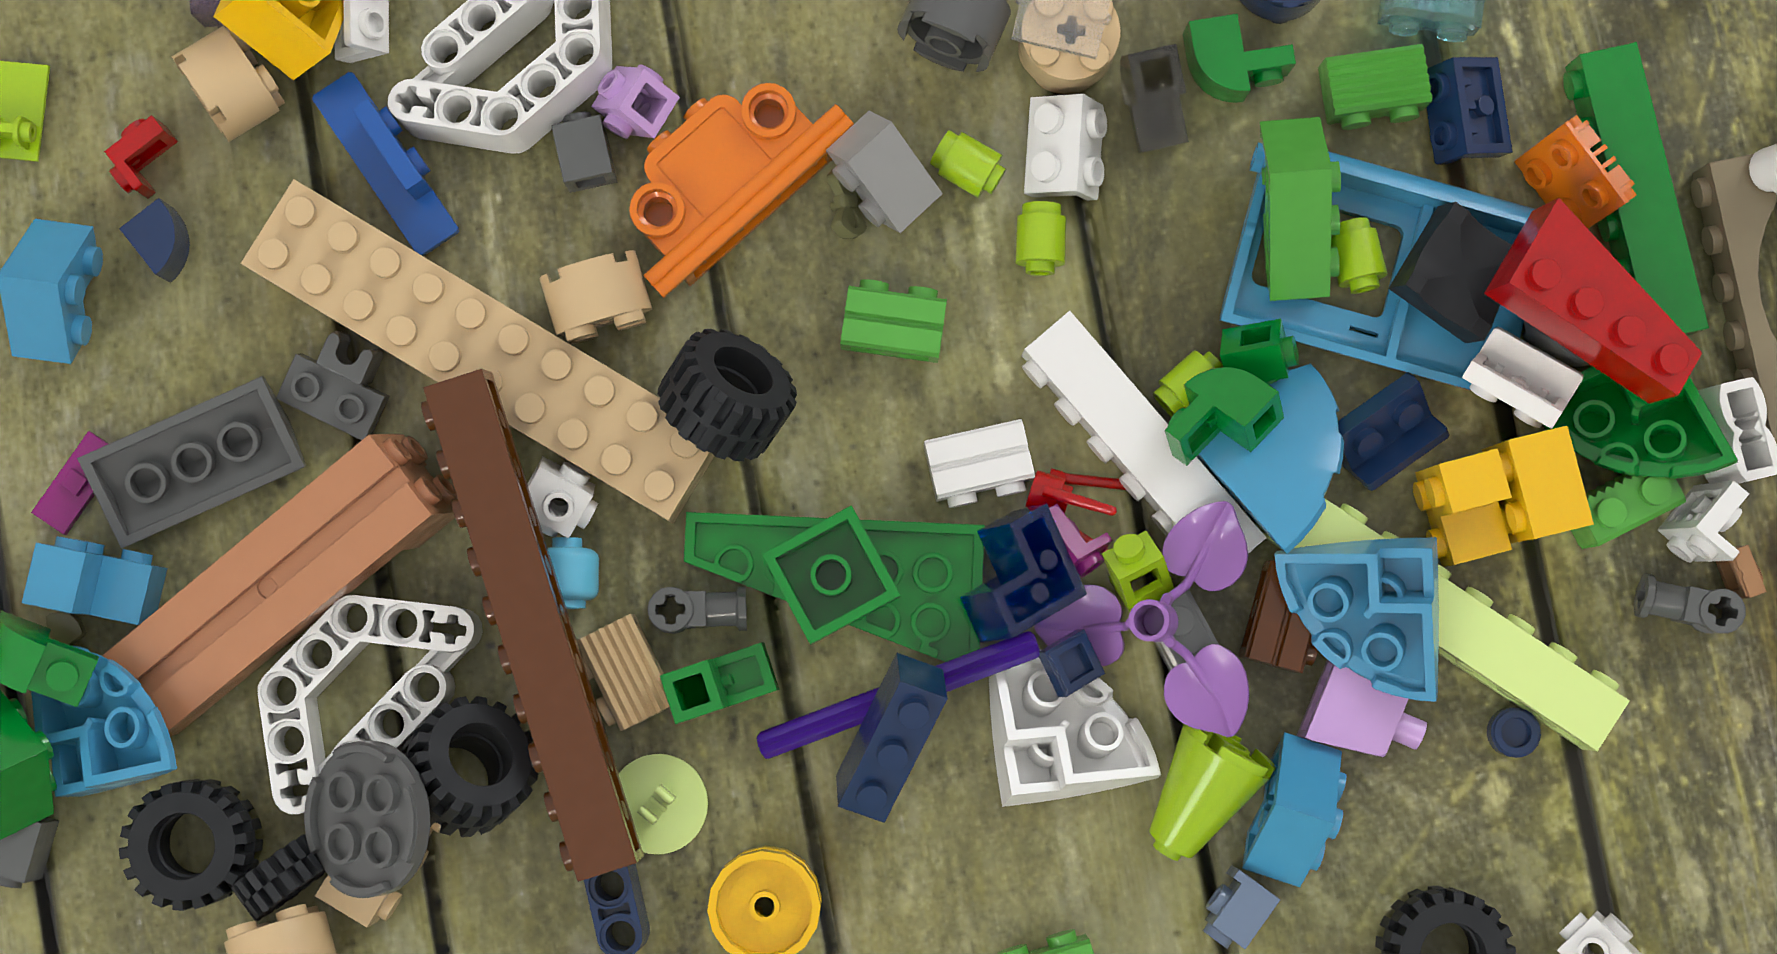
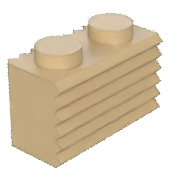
(625, 672)

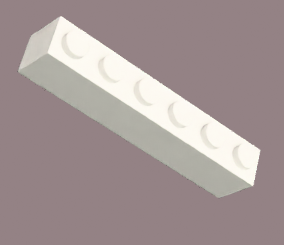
(1123, 426)

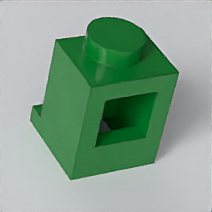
(1260, 350)

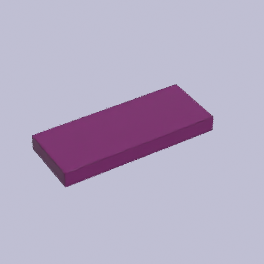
(70, 489)

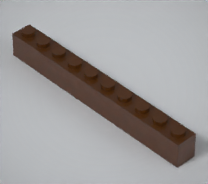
(533, 625)

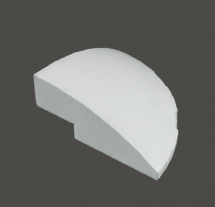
(1062, 744)

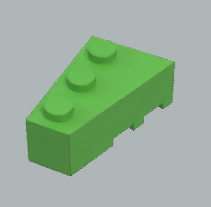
(1299, 209)

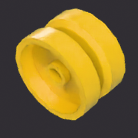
(769, 874)

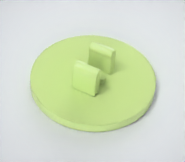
(664, 801)

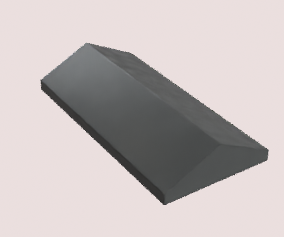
(193, 461)

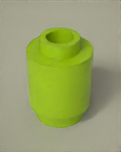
(968, 163)
(1040, 238)
(1359, 256)
(1171, 393)

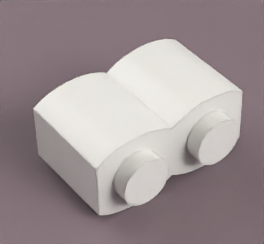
(1742, 417)

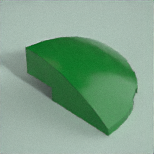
(1641, 438)

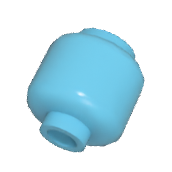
(575, 570)

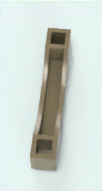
(1732, 233)

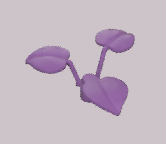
(1213, 686)

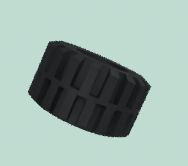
(727, 395)
(495, 741)
(151, 851)
(1439, 906)

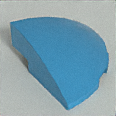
(1293, 465)
(1370, 608)
(109, 738)

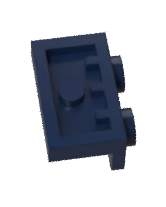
(1467, 110)
(1389, 432)

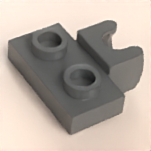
(336, 387)

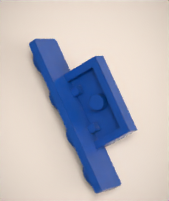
(384, 162)

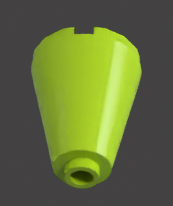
(1204, 790)

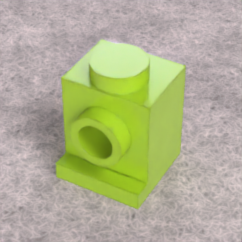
(1131, 559)

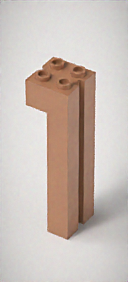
(285, 575)

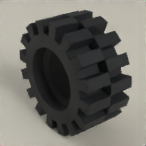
(278, 878)

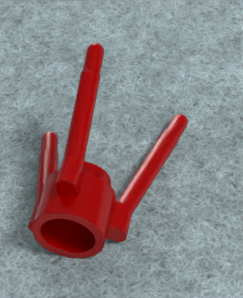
(1053, 490)

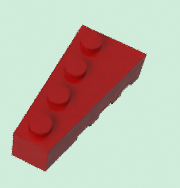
(1589, 304)

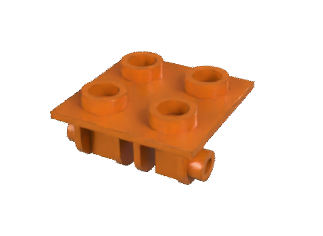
(1568, 170)

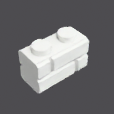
(979, 462)

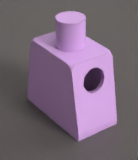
(1357, 716)

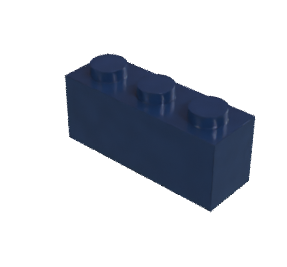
(891, 737)

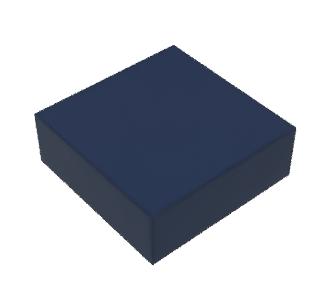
(1071, 663)

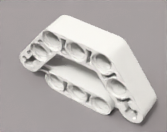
(442, 83)
(345, 647)

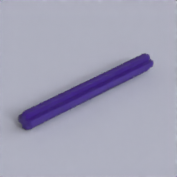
(852, 711)

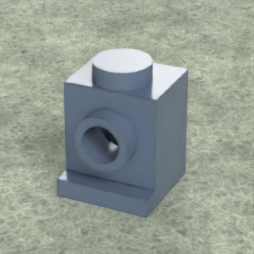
(1238, 910)

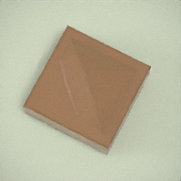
(1742, 574)

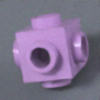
(634, 101)

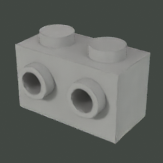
(883, 172)

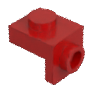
(138, 147)

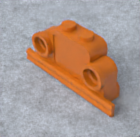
(726, 177)

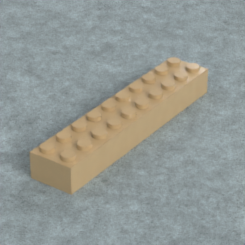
(454, 329)

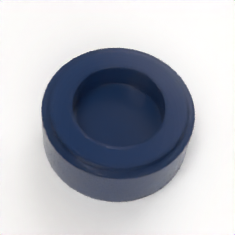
(1513, 732)

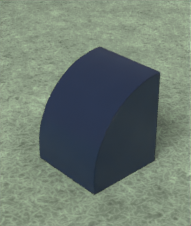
(159, 239)

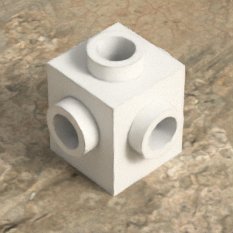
(564, 482)
(1607, 932)

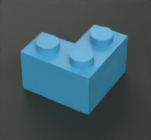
(46, 290)
(81, 580)
(1296, 811)

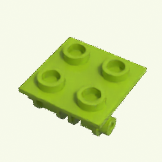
(22, 109)

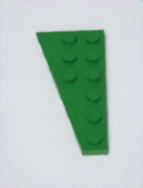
(925, 560)

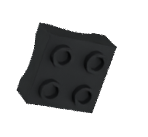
(1452, 271)

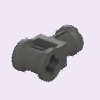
(1689, 605)
(701, 609)

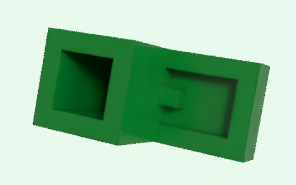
(1221, 65)
(1226, 403)
(41, 663)
(719, 682)

